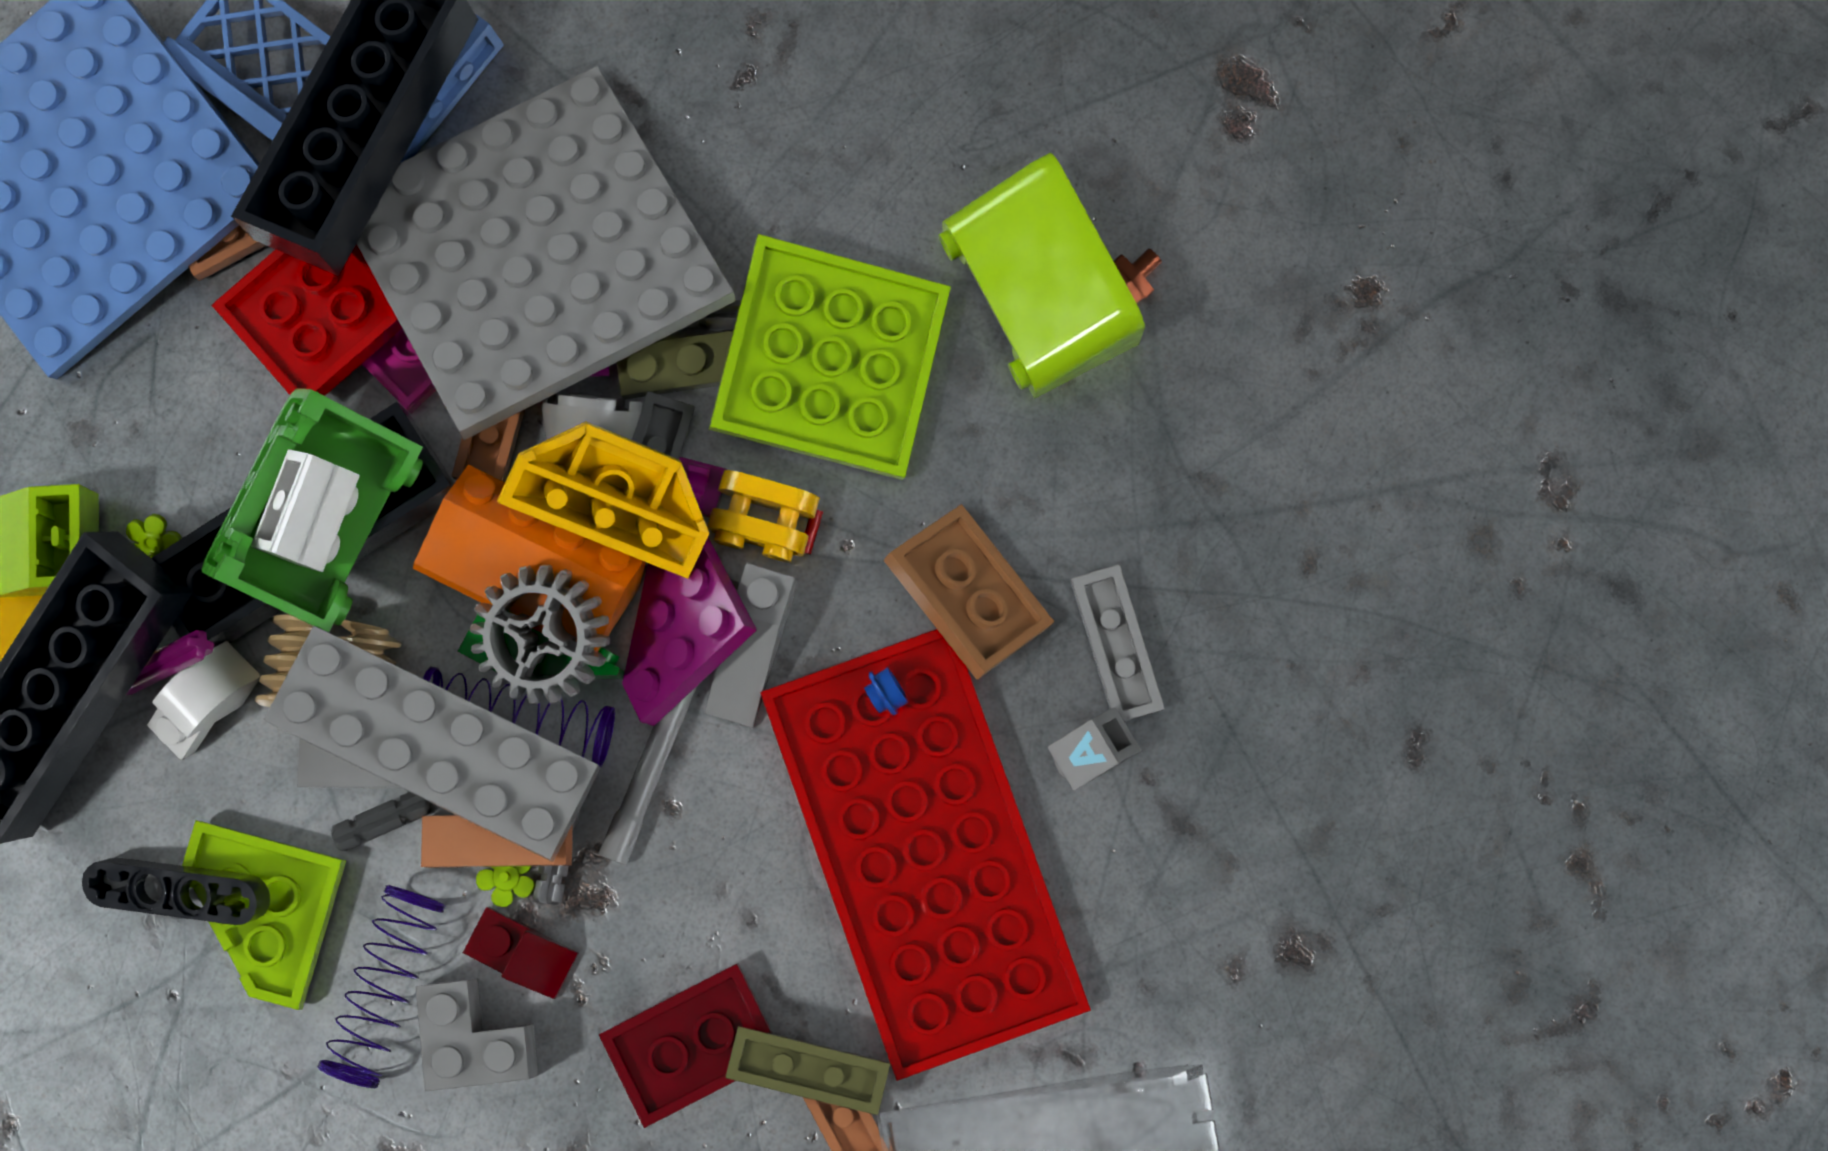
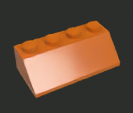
(481, 540)

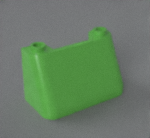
(339, 436)

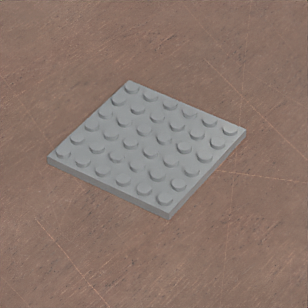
(536, 253)

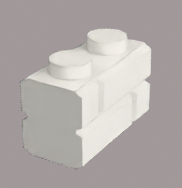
(306, 511)

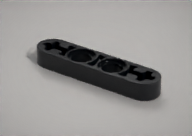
(175, 891)

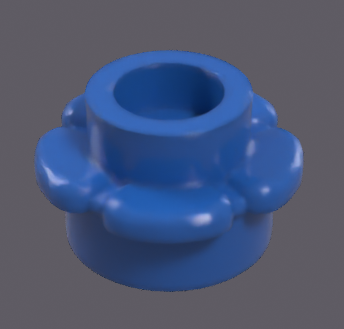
(885, 692)

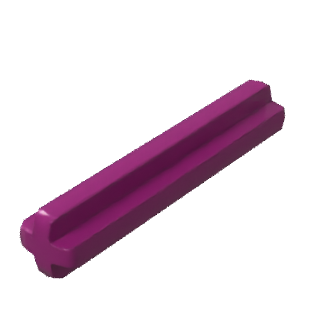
(173, 659)

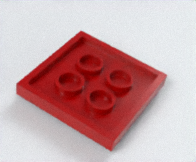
(307, 321)

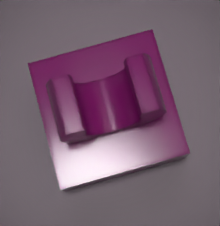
(705, 483)

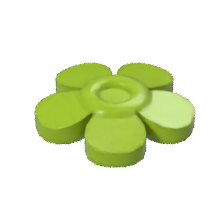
(151, 534)
(506, 881)

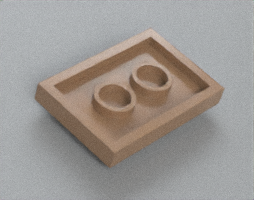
(968, 591)

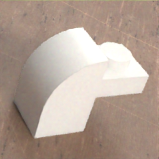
(200, 698)

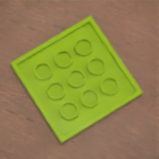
(830, 357)

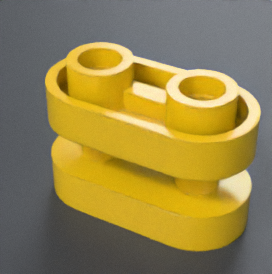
(779, 538)

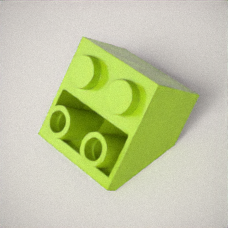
(40, 532)

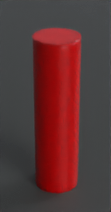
(811, 530)

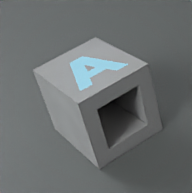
(1093, 748)

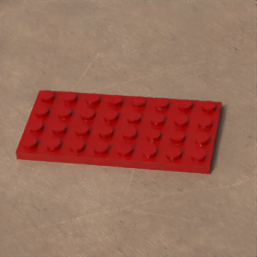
(925, 855)

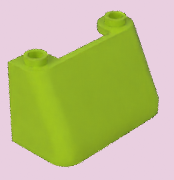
(1045, 276)

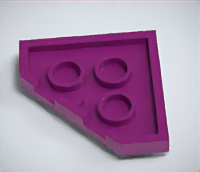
(682, 634)

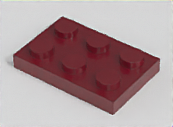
(683, 1044)

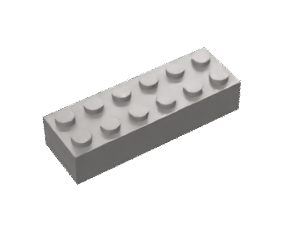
(432, 743)

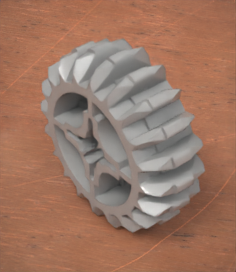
(520, 671)

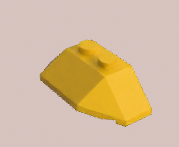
(611, 495)

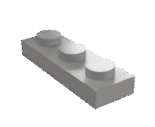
(1117, 643)

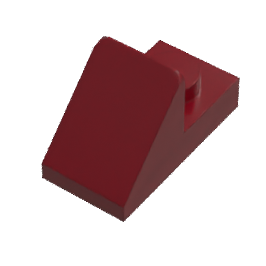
(520, 953)

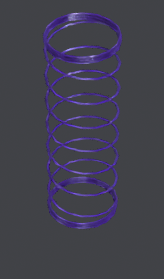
(606, 721)
(363, 1077)

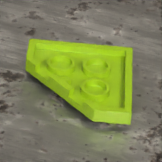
(283, 946)

